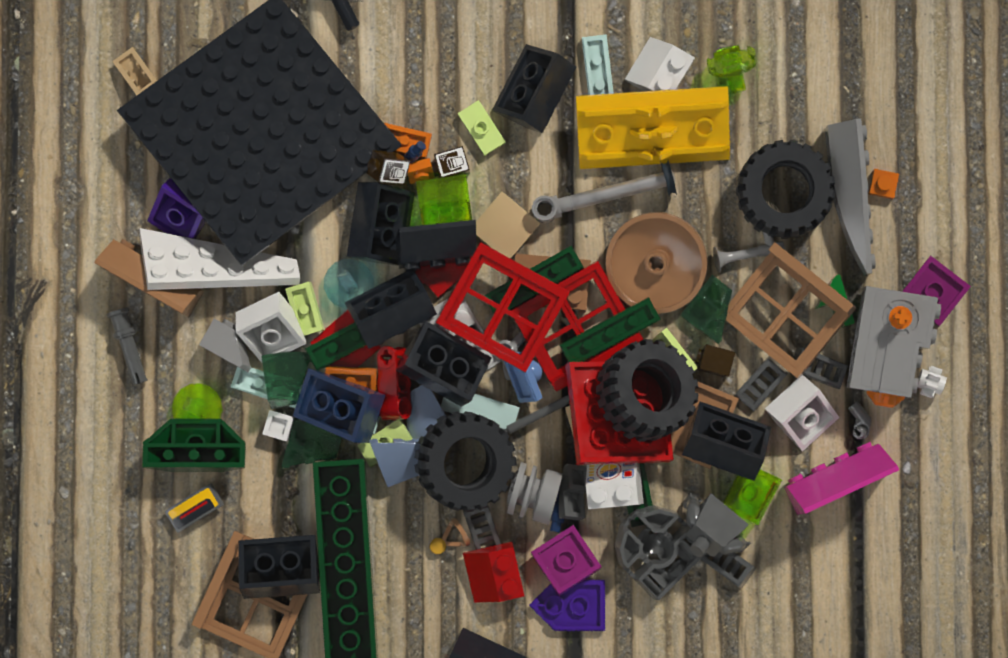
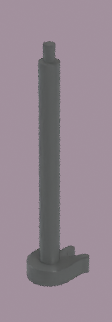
(537, 414)

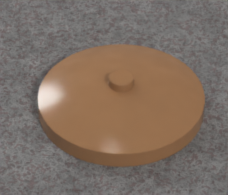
(657, 259)

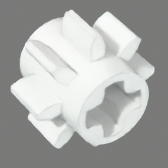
(931, 381)

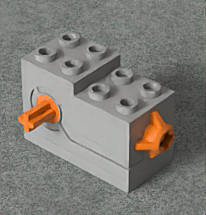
(888, 343)

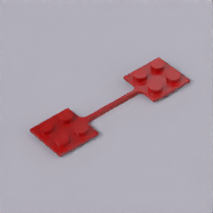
(436, 279)

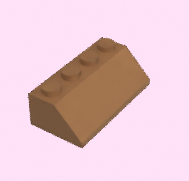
(129, 266)

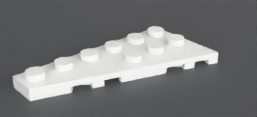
(193, 263)

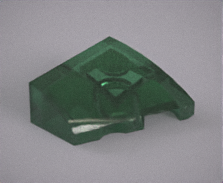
(709, 309)
(284, 376)
(310, 444)

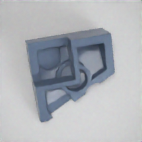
(424, 411)
(396, 459)

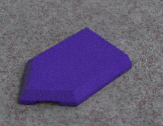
(576, 609)

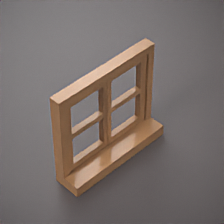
(810, 283)
(216, 592)

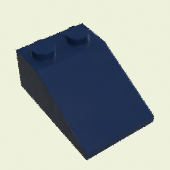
(339, 406)

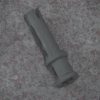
(124, 333)

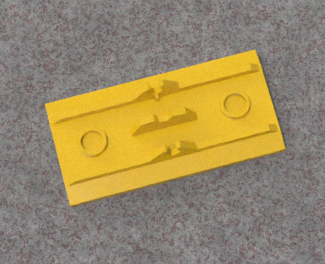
(653, 127)

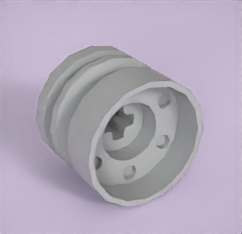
(534, 493)

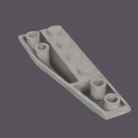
(848, 167)

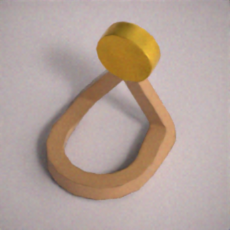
(439, 545)

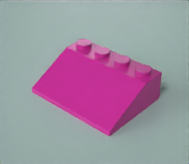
(840, 478)

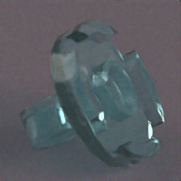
(347, 280)

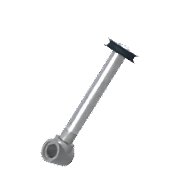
(604, 194)

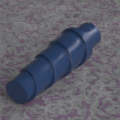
(415, 151)
(555, 520)

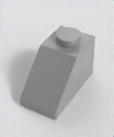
(225, 342)

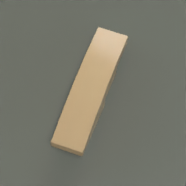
(134, 71)

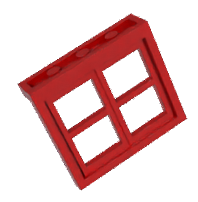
(594, 271)
(520, 275)

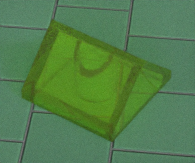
(751, 498)

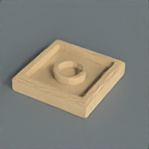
(505, 226)

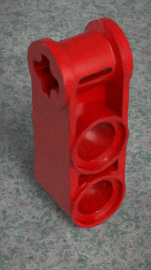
(393, 385)

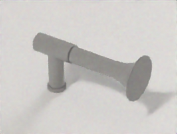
(723, 258)

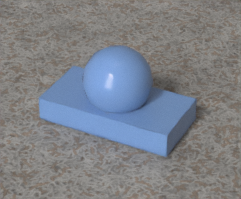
(526, 383)

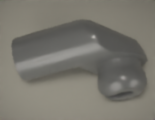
(862, 421)

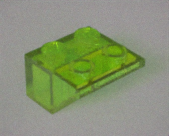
(444, 200)

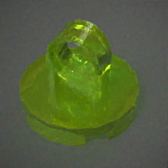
(732, 63)
(197, 402)

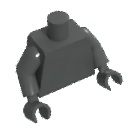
(713, 527)

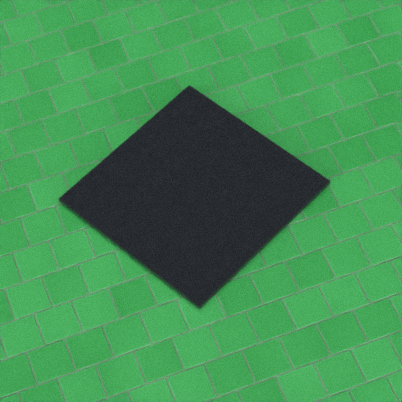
(258, 129)

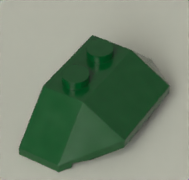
(194, 447)

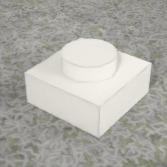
(278, 425)

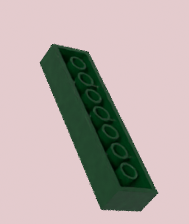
(345, 559)

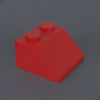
(493, 573)

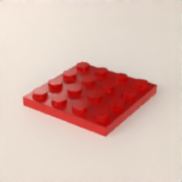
(593, 435)

